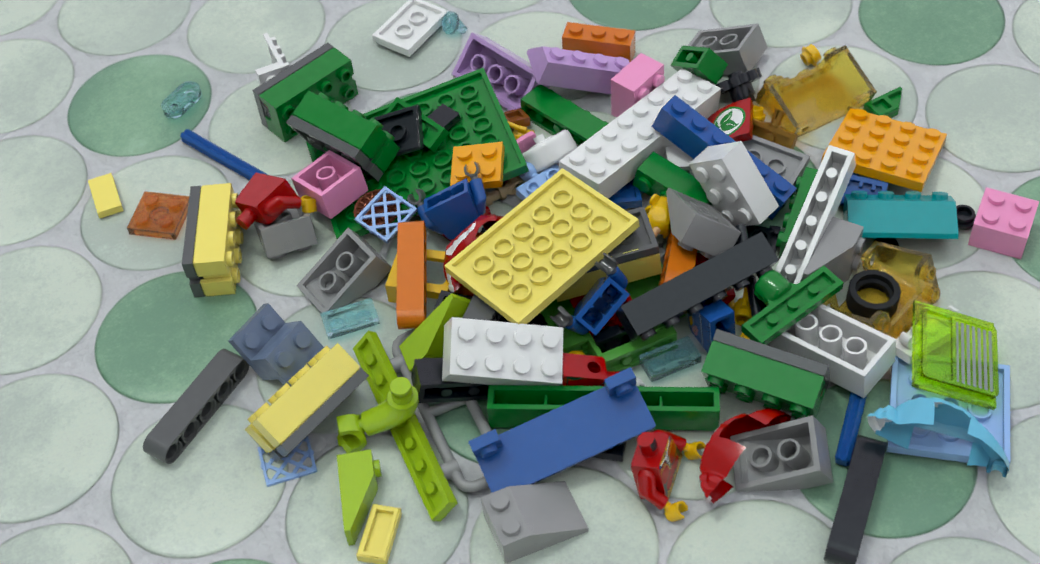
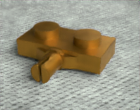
(774, 132)

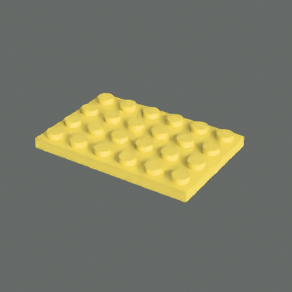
(541, 247)

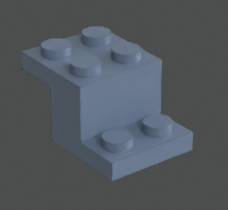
(273, 346)

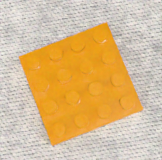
(889, 148)

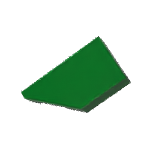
(886, 104)

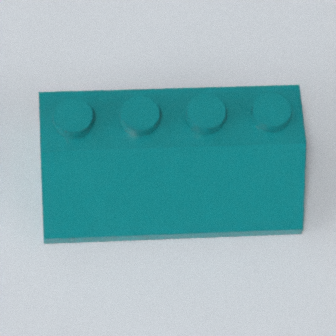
(902, 215)

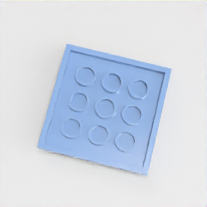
(942, 446)

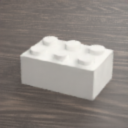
(734, 184)

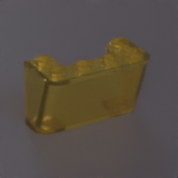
(817, 94)
(916, 280)

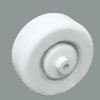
(549, 150)

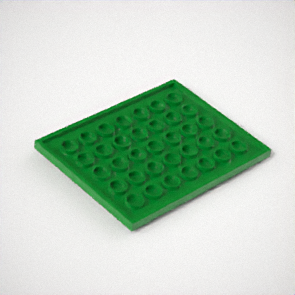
(480, 123)

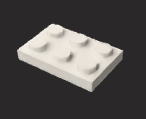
(410, 26)

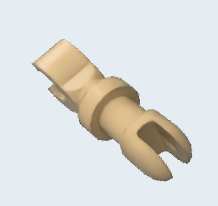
(501, 192)

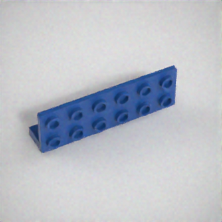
(564, 435)

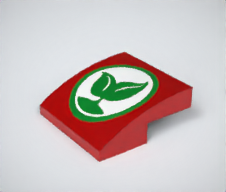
(735, 120)

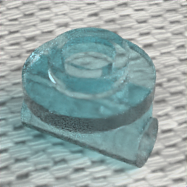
(452, 23)

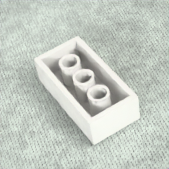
(851, 349)
(502, 353)

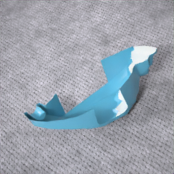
(944, 418)

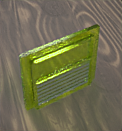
(954, 355)

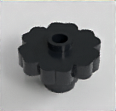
(740, 84)

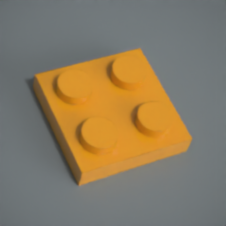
(489, 157)

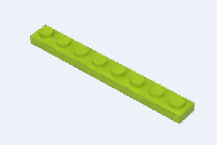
(409, 435)

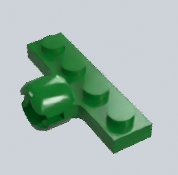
(788, 302)

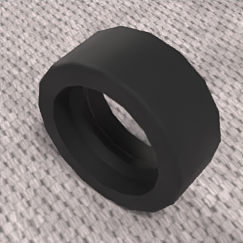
(876, 280)

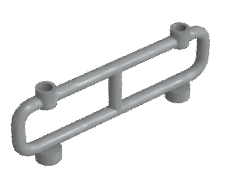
(450, 466)

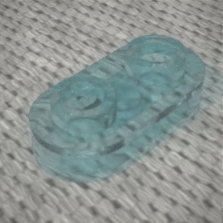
(181, 99)

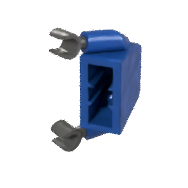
(453, 207)
(598, 303)

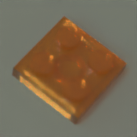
(159, 215)

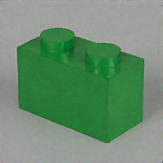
(700, 62)

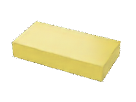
(105, 195)
(379, 534)

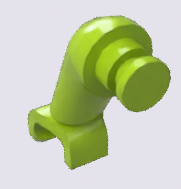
(396, 409)

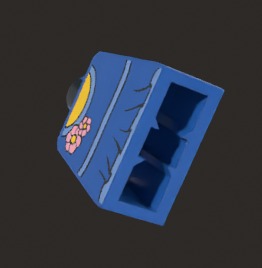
(711, 318)

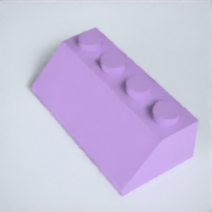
(574, 69)
(506, 71)

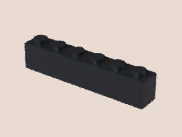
(696, 287)

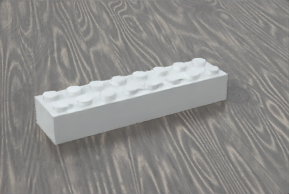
(617, 150)

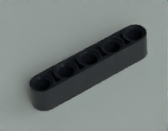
(855, 501)

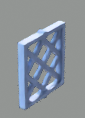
(399, 200)
(265, 466)

